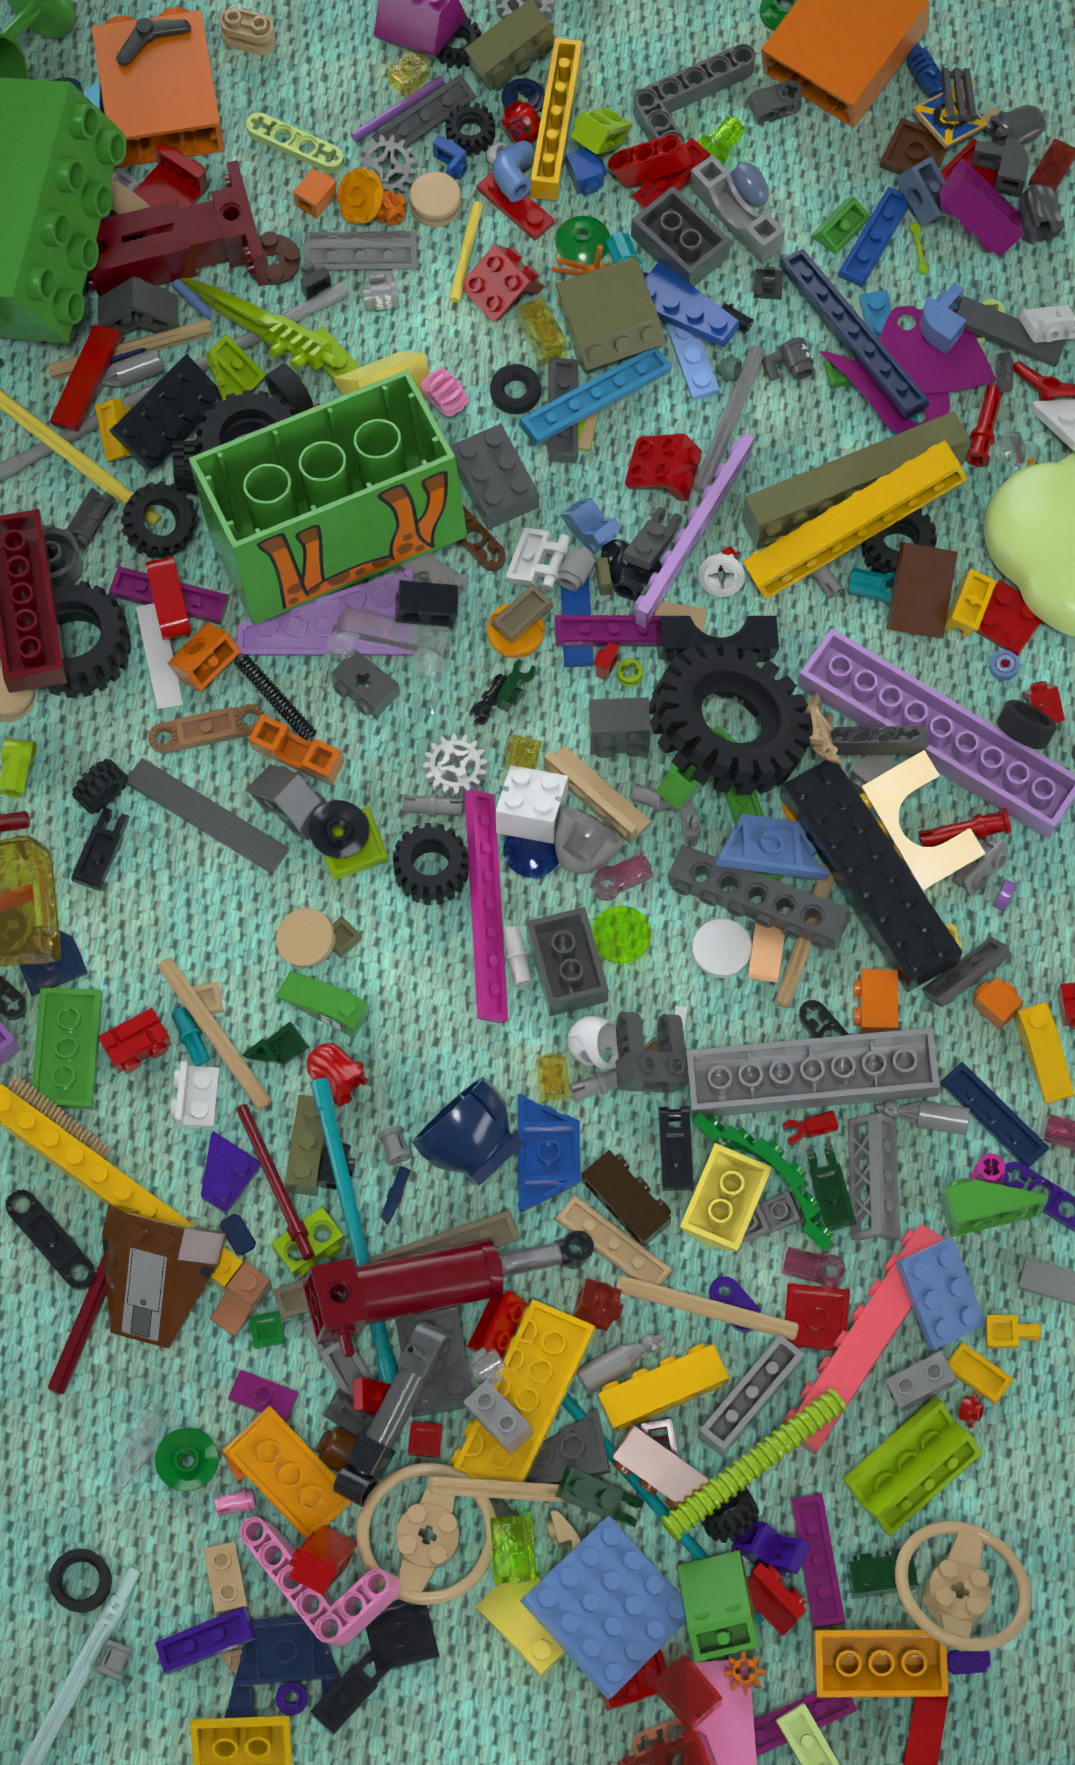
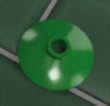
(579, 249)
(185, 1443)

